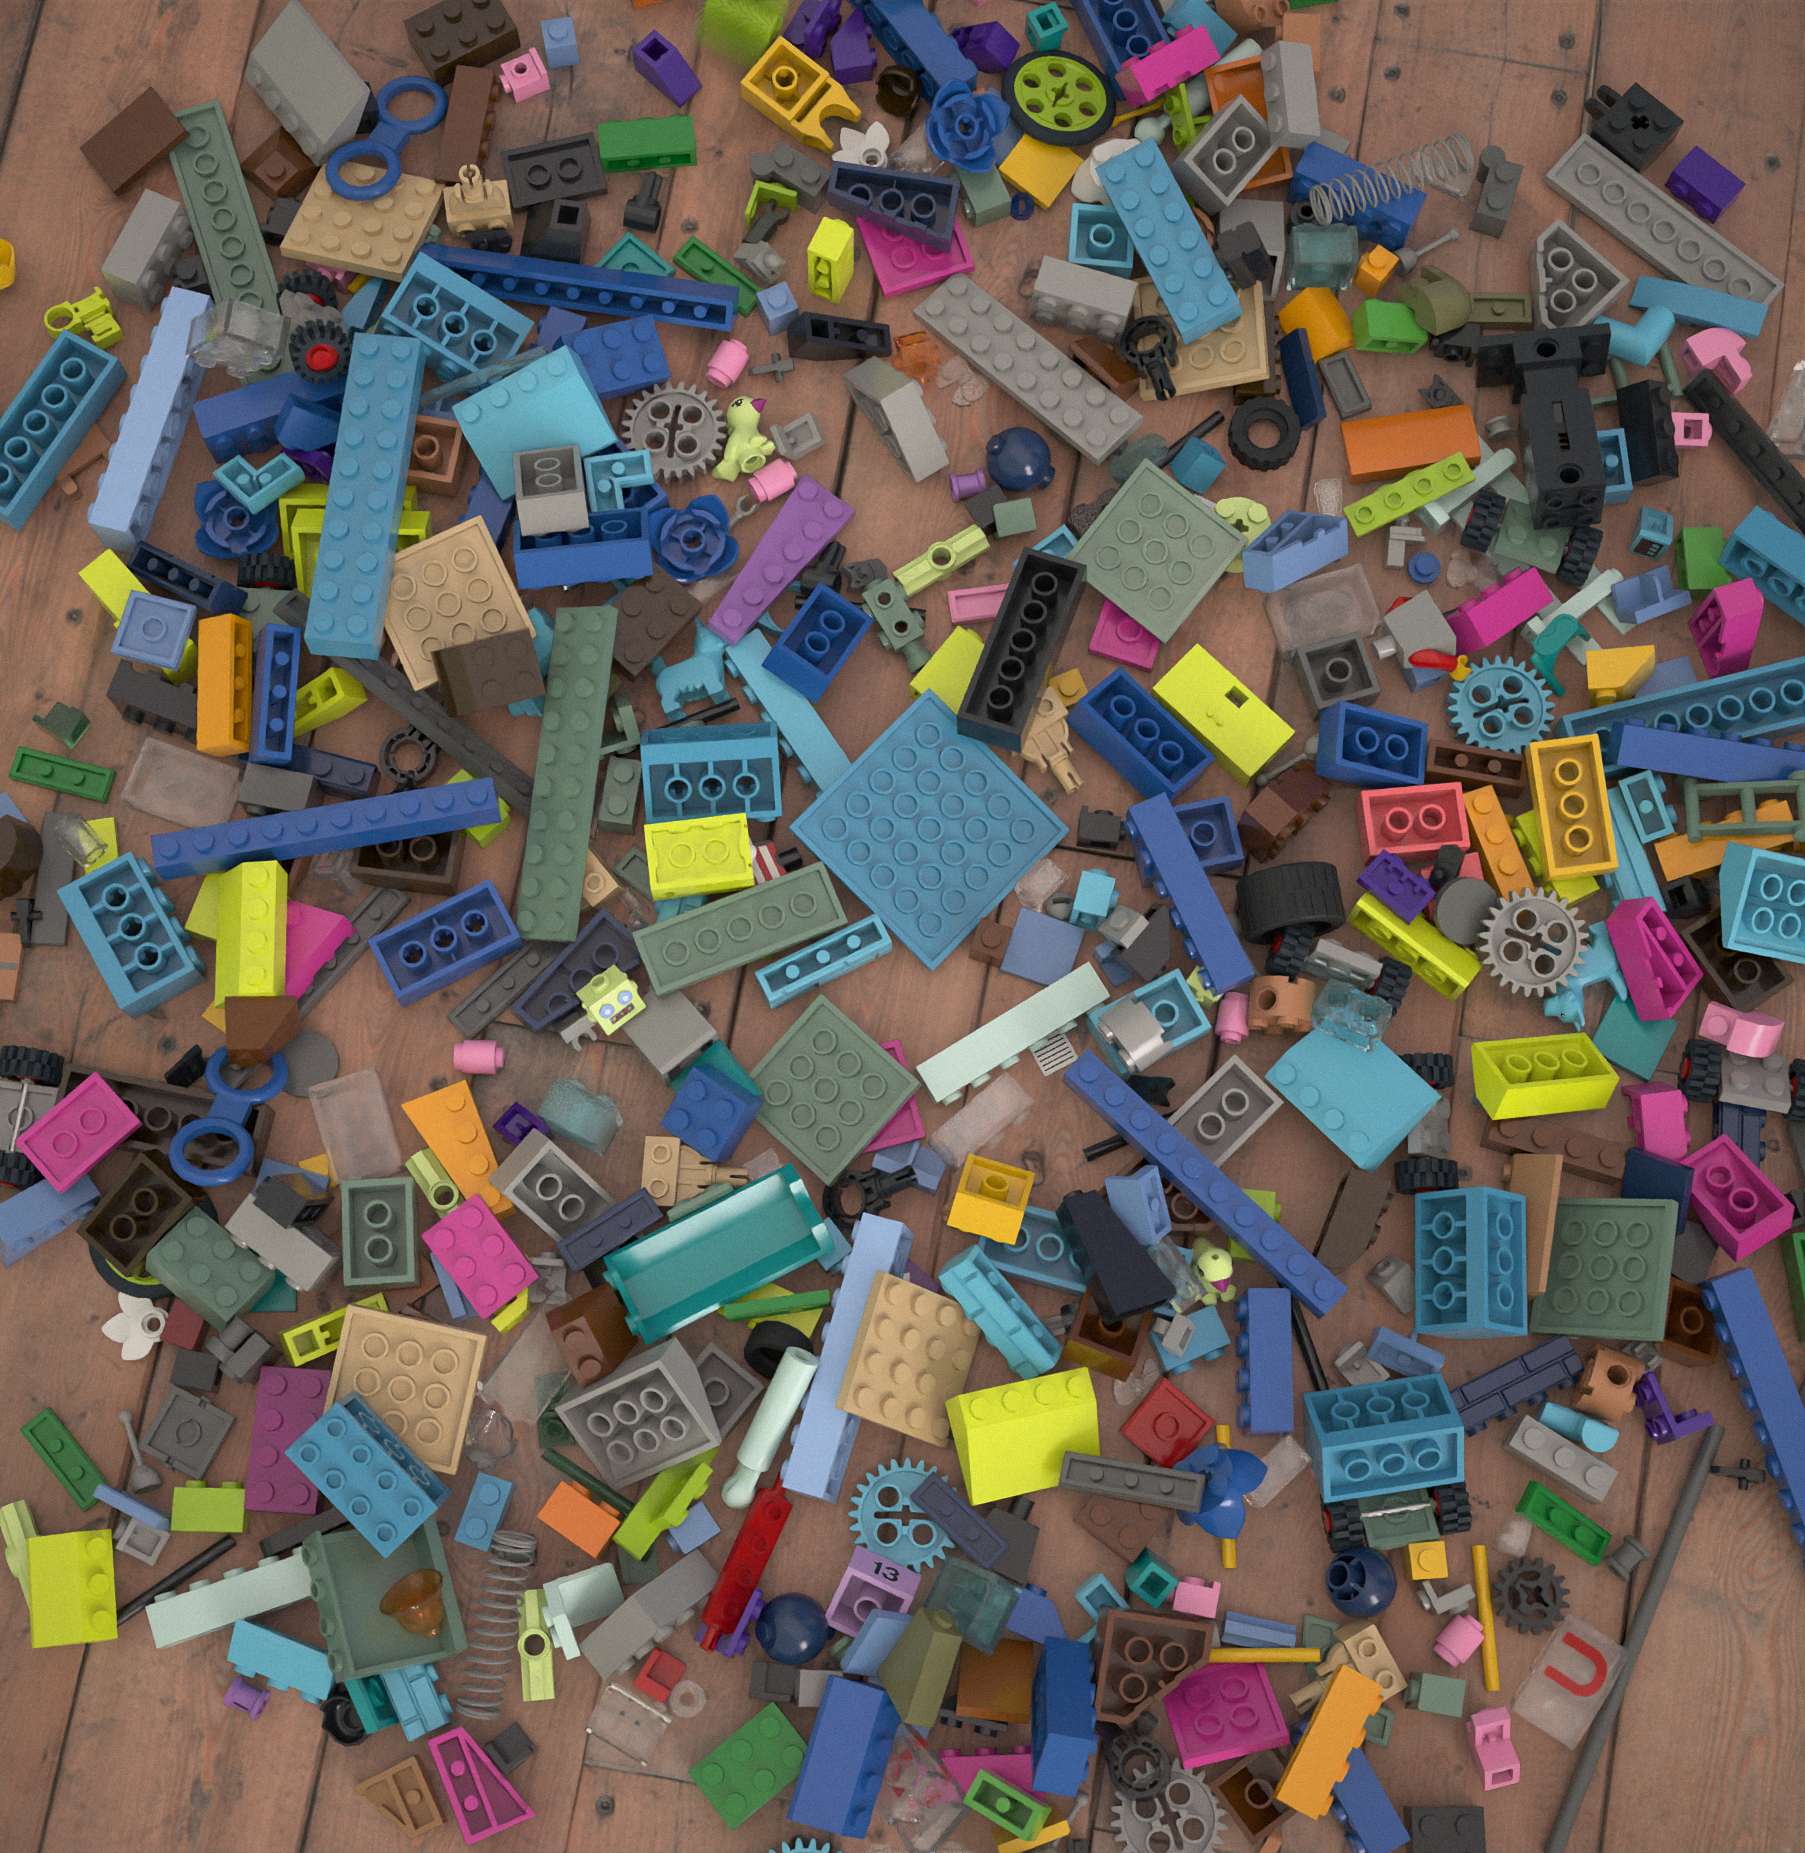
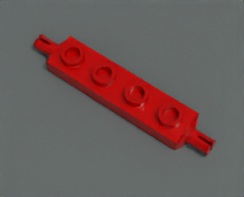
(745, 1563)

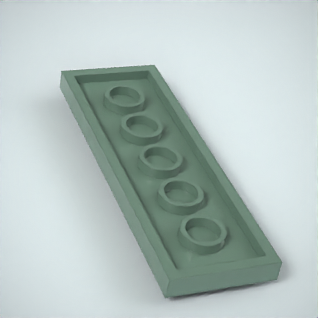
(739, 929)

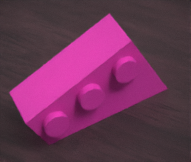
(1498, 609)
(1728, 627)
(310, 942)
(1659, 1119)
(1011, 1766)
(475, 1787)

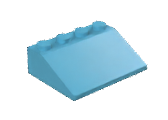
(532, 410)
(1763, 902)
(1353, 1096)

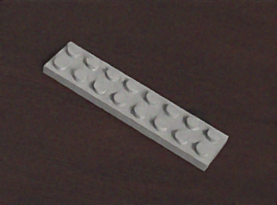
(1656, 224)
(1028, 367)

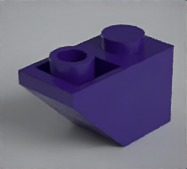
(987, 46)
(850, 52)
(665, 68)

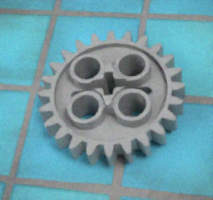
(703, 435)
(1521, 969)
(1199, 1806)

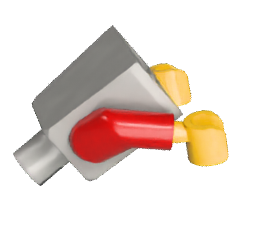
(1420, 637)

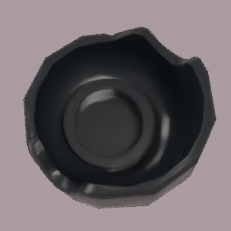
(343, 1720)

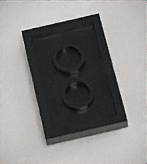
(553, 170)

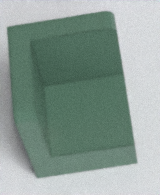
(1013, 518)

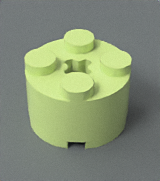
(1245, 516)

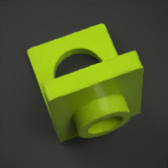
(763, 193)

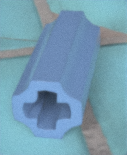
(1256, 1632)

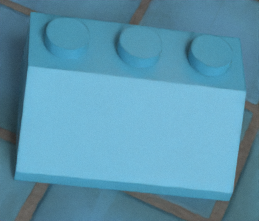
(282, 1659)

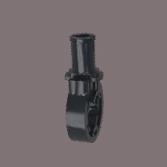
(1154, 358)
(410, 736)
(873, 1189)
(1115, 1739)

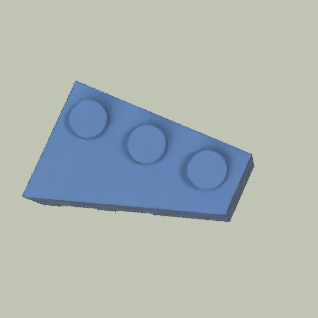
(1293, 549)
(41, 1214)

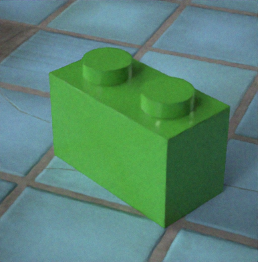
(1387, 328)
(1696, 560)
(1007, 1805)

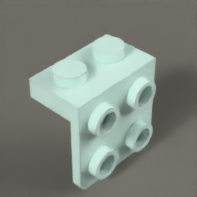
(580, 1600)

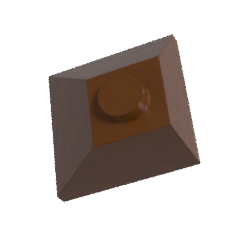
(280, 166)
(259, 1027)

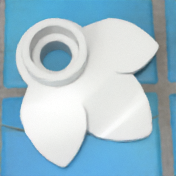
(861, 148)
(133, 1326)

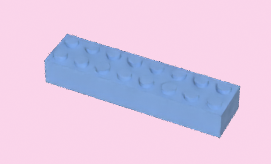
(151, 428)
(826, 1433)

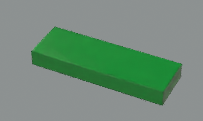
(709, 267)
(62, 775)
(777, 1306)
(65, 1457)
(1563, 1523)

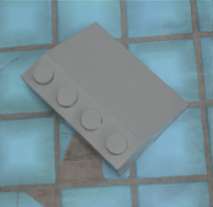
(307, 84)
(642, 1415)

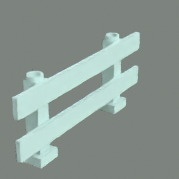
(1496, 474)

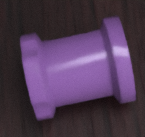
(966, 485)
(247, 1698)

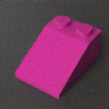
(1736, 1199)

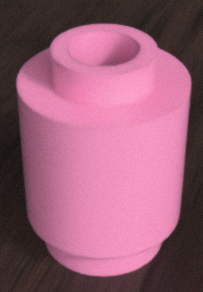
(727, 363)
(772, 480)
(1233, 1018)
(478, 1057)
(1459, 1639)

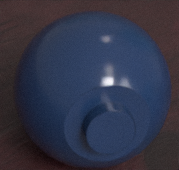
(1019, 460)
(1361, 1582)
(793, 1628)

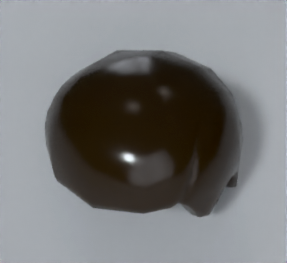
(898, 90)

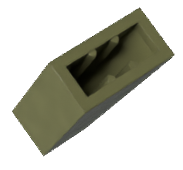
(921, 1666)

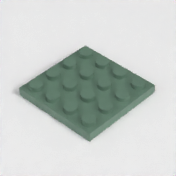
(1156, 550)
(829, 1089)
(1608, 1269)

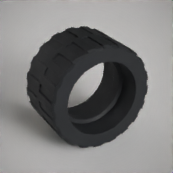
(1290, 896)

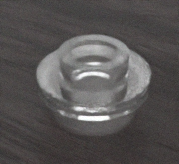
(699, 1698)

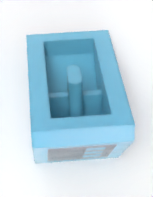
(1651, 534)

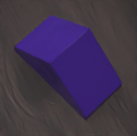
(518, 1123)

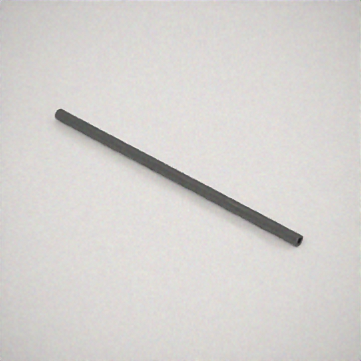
(1635, 1639)

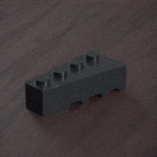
(154, 701)

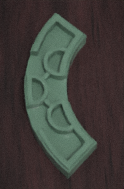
(1319, 1633)

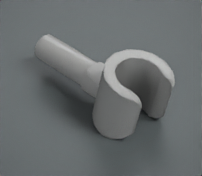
(742, 511)

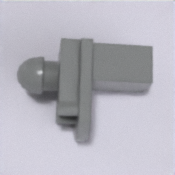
(761, 260)
(1397, 538)

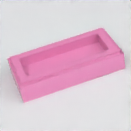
(975, 604)

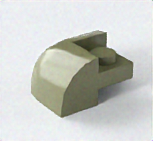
(1438, 300)

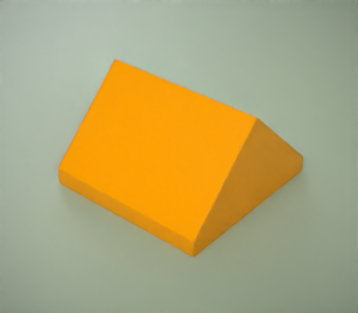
(1322, 317)

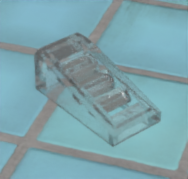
(1513, 1537)

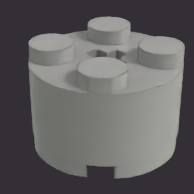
(1134, 1033)

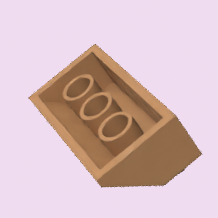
(1539, 1180)

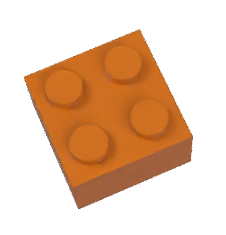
(580, 1519)

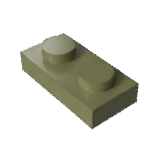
(1501, 309)

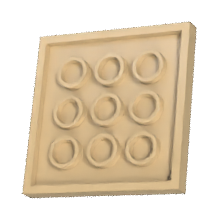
(364, 236)
(1218, 359)
(449, 595)
(908, 1360)
(413, 1376)

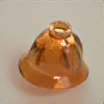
(416, 1602)

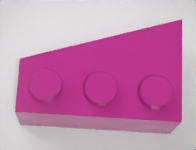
(1166, 65)
(1652, 958)

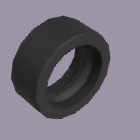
(775, 1336)

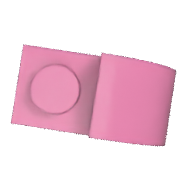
(1719, 350)
(1743, 1033)
(1492, 1748)

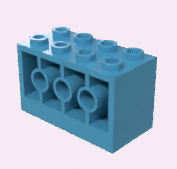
(456, 322)
(706, 753)
(112, 938)
(1470, 1263)
(1383, 1437)
(368, 1473)

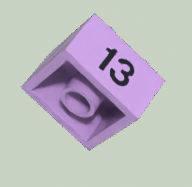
(869, 1584)

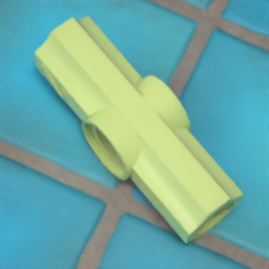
(958, 550)
(433, 1181)
(17, 1526)
(538, 1669)

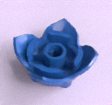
(983, 121)
(703, 521)
(218, 534)
(1228, 1478)

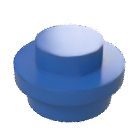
(1424, 568)

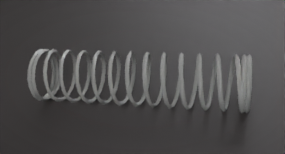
(1466, 148)
(502, 1537)

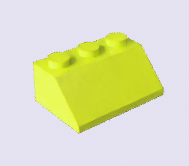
(71, 1588)

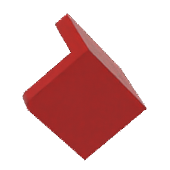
(660, 1675)

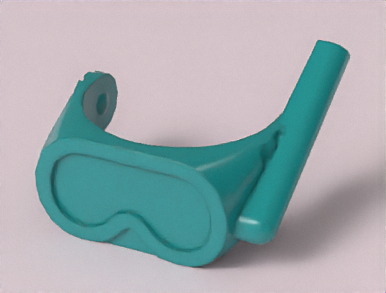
(1551, 642)

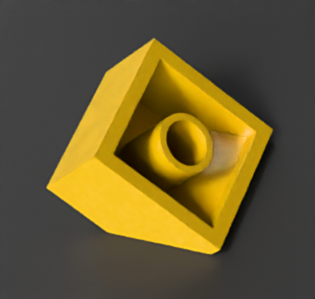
(1618, 673)
(991, 1199)

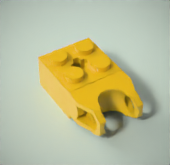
(802, 104)

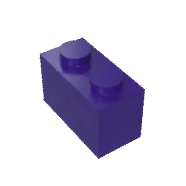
(1704, 185)

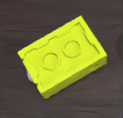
(699, 856)

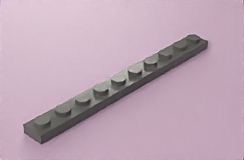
(424, 714)

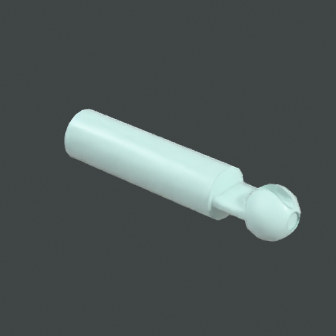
(1197, 95)
(769, 1425)

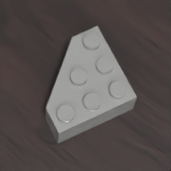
(1570, 280)
(899, 416)
(650, 1615)

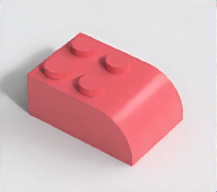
(1411, 821)

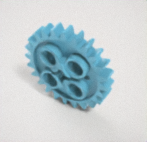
(1489, 682)
(904, 1549)

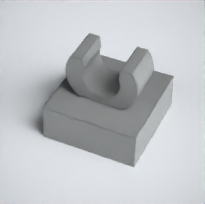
(573, 1026)
(1175, 1334)
(1645, 1352)

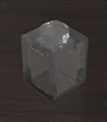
(1040, 884)

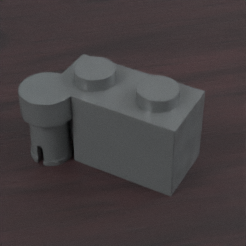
(794, 172)
(1497, 193)
(243, 1351)

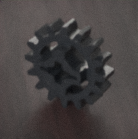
(1540, 1584)

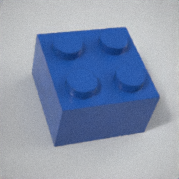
(711, 1112)

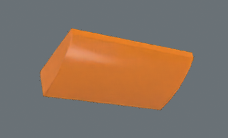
(1246, 78)
(1407, 442)

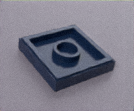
(1658, 1178)

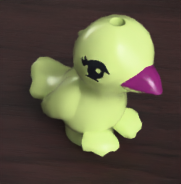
(745, 445)
(1214, 1270)

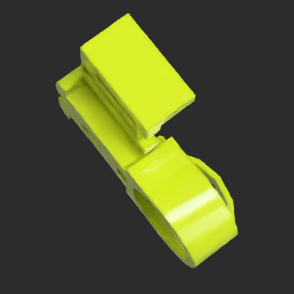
(91, 313)

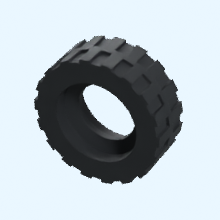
(1268, 409)

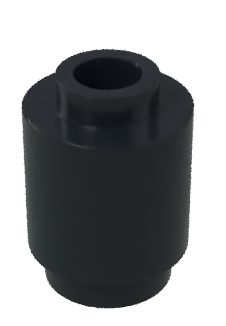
(1301, 213)

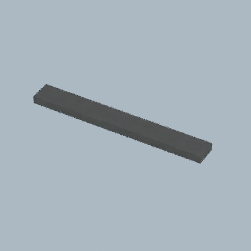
(368, 919)

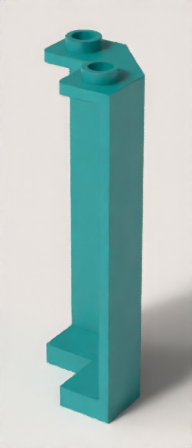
(717, 1254)

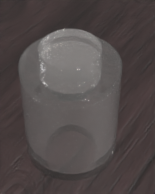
(80, 840)

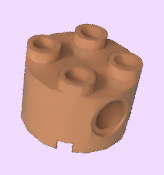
(1251, 15)
(1281, 1005)
(1607, 1383)

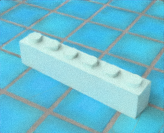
(1012, 1033)
(219, 1604)

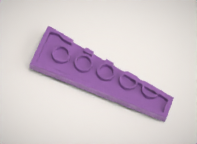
(789, 546)

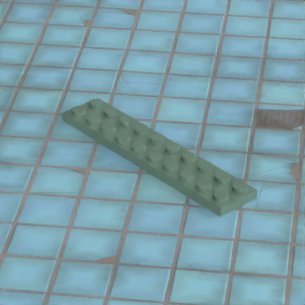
(225, 219)
(566, 773)

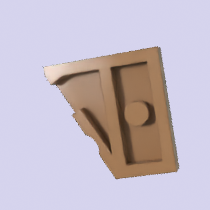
(405, 1797)

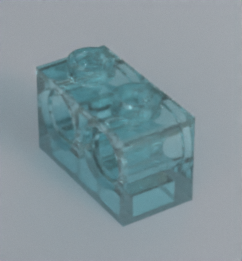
(1348, 1021)

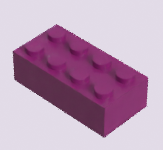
(285, 1409)

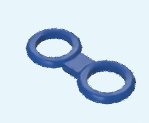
(387, 138)
(226, 1117)

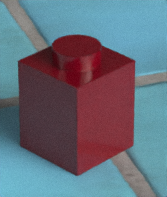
(185, 1328)

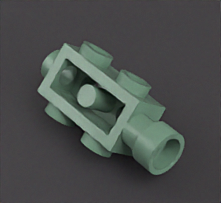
(891, 614)

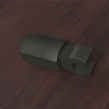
(766, 224)

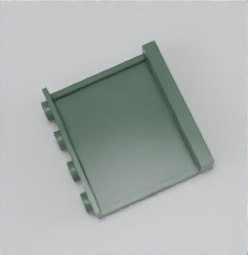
(348, 1588)

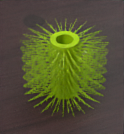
(750, 17)

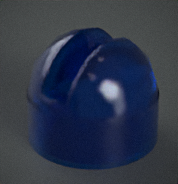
(1029, 206)

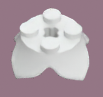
(1086, 183)

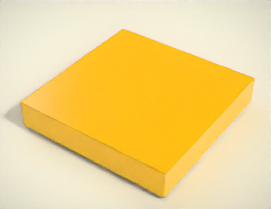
(1039, 169)
(1054, 1828)

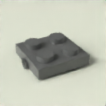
(187, 1433)

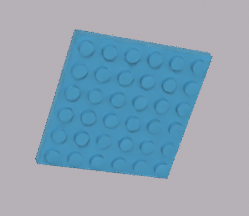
(929, 830)

